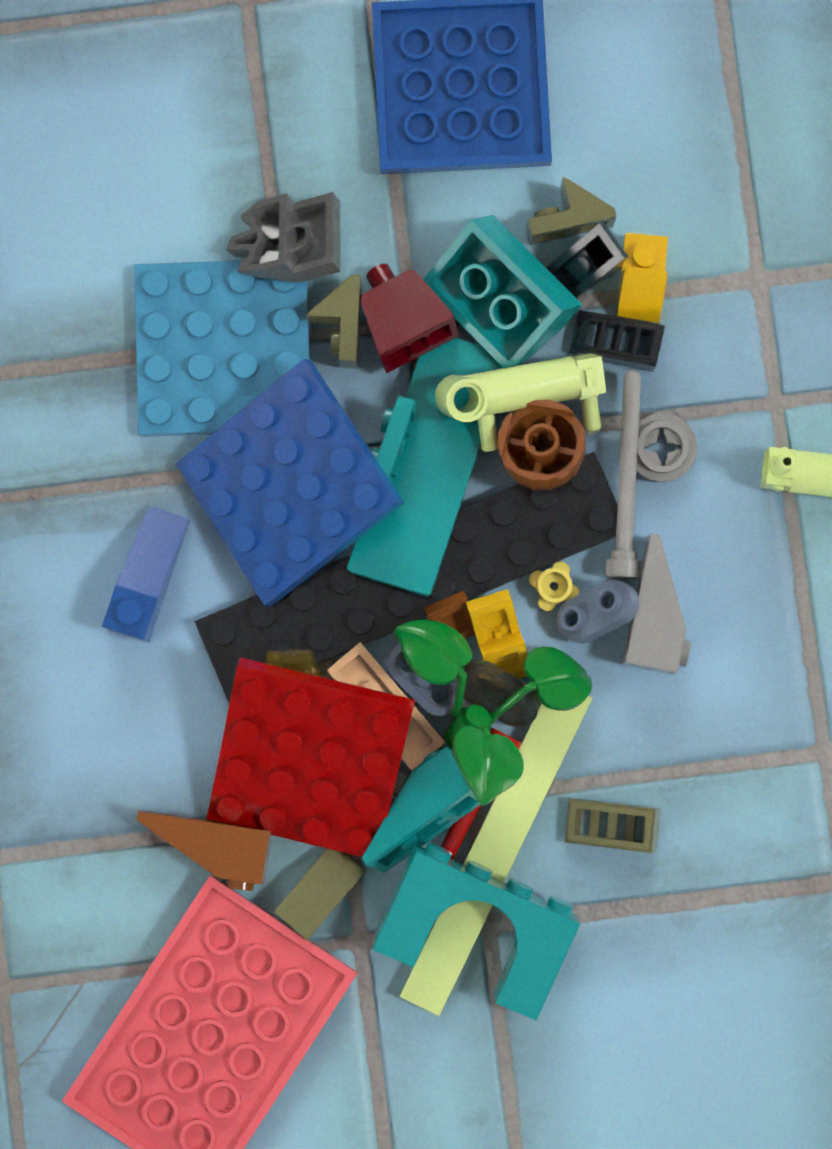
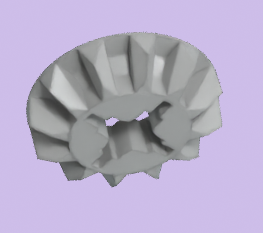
(676, 433)

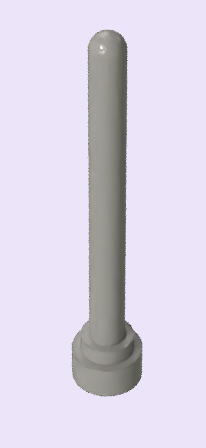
(623, 559)

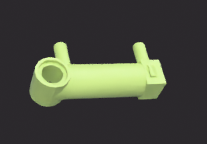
(515, 386)
(797, 471)

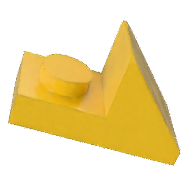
(643, 277)

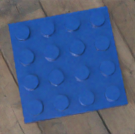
(461, 85)
(289, 482)

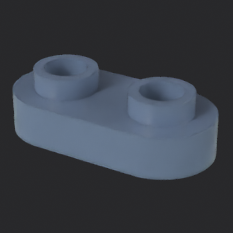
(593, 612)
(417, 687)

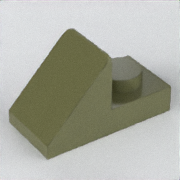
(581, 214)
(342, 310)

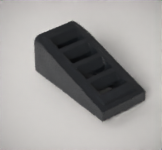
(619, 324)

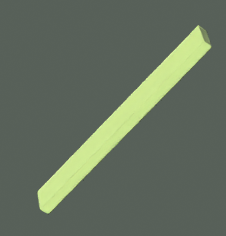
(496, 849)

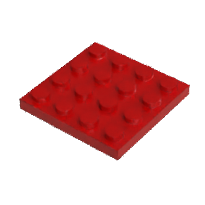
(308, 757)

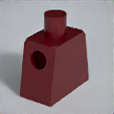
(404, 316)

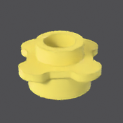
(559, 574)

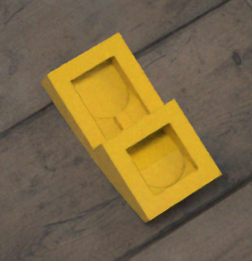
(498, 632)

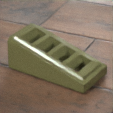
(650, 829)

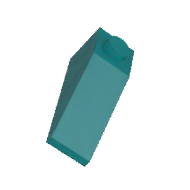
(425, 807)

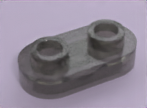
(496, 689)

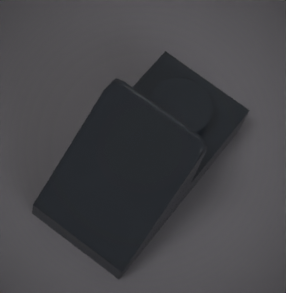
(589, 261)

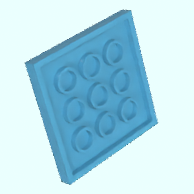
(211, 342)

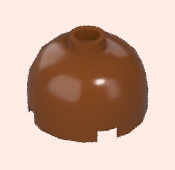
(542, 445)

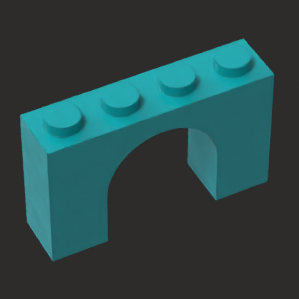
(436, 882)

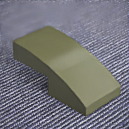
(319, 892)

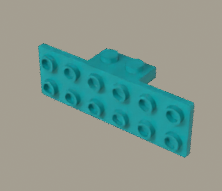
(430, 468)

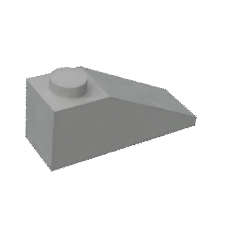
(658, 629)

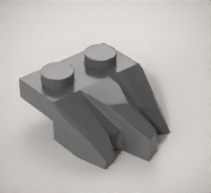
(290, 239)

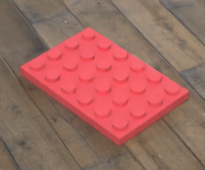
(211, 1029)

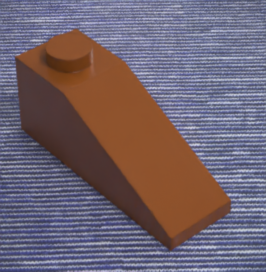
(218, 847)

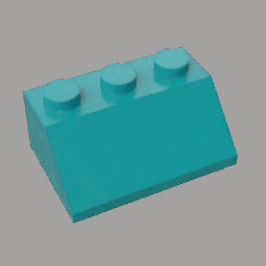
(501, 292)

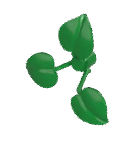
(485, 760)

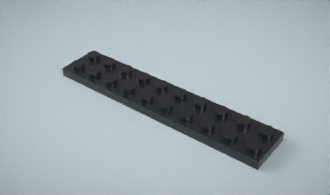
(488, 548)

